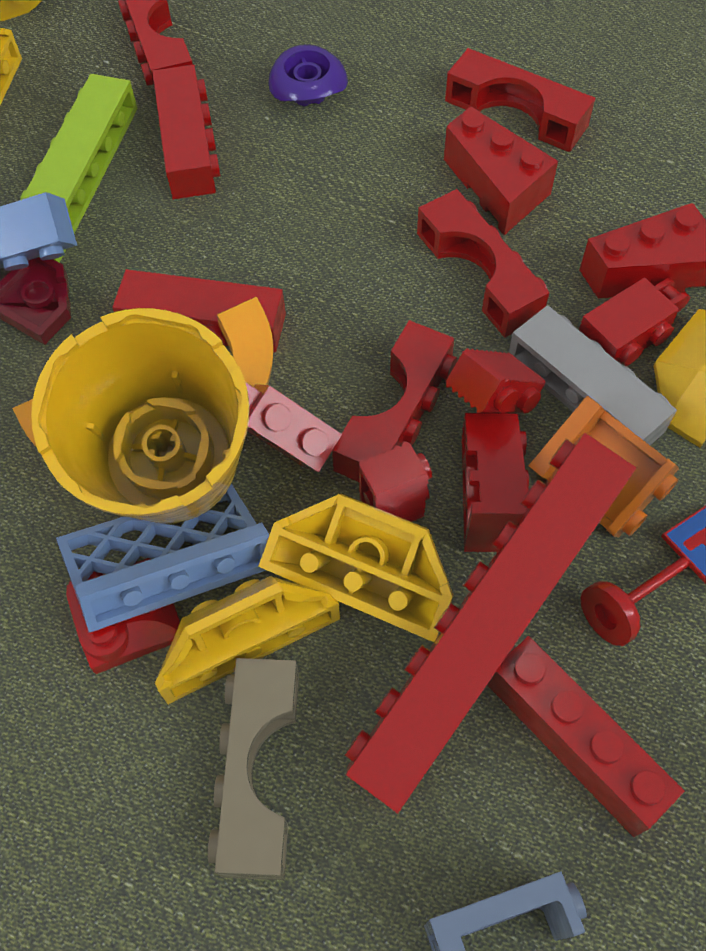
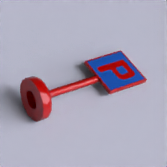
(614, 612)

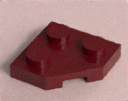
(36, 299)

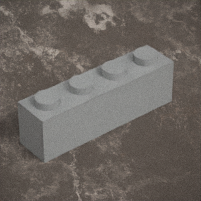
(581, 368)

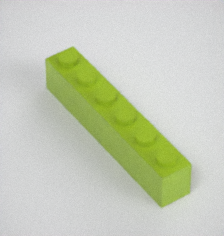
(85, 144)

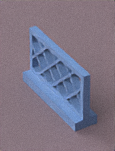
(171, 572)

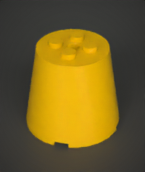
(132, 391)

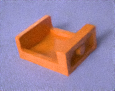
(651, 478)

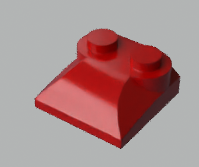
(125, 639)

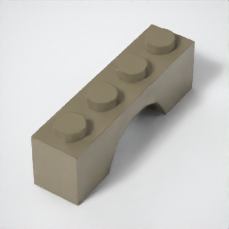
(250, 835)

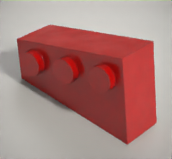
(498, 166)
(652, 248)
(491, 477)

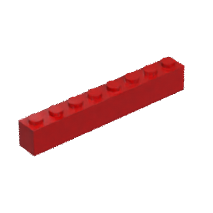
(488, 621)

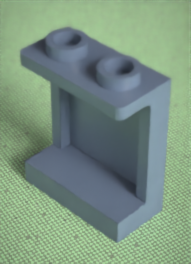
(551, 894)

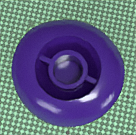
(306, 75)

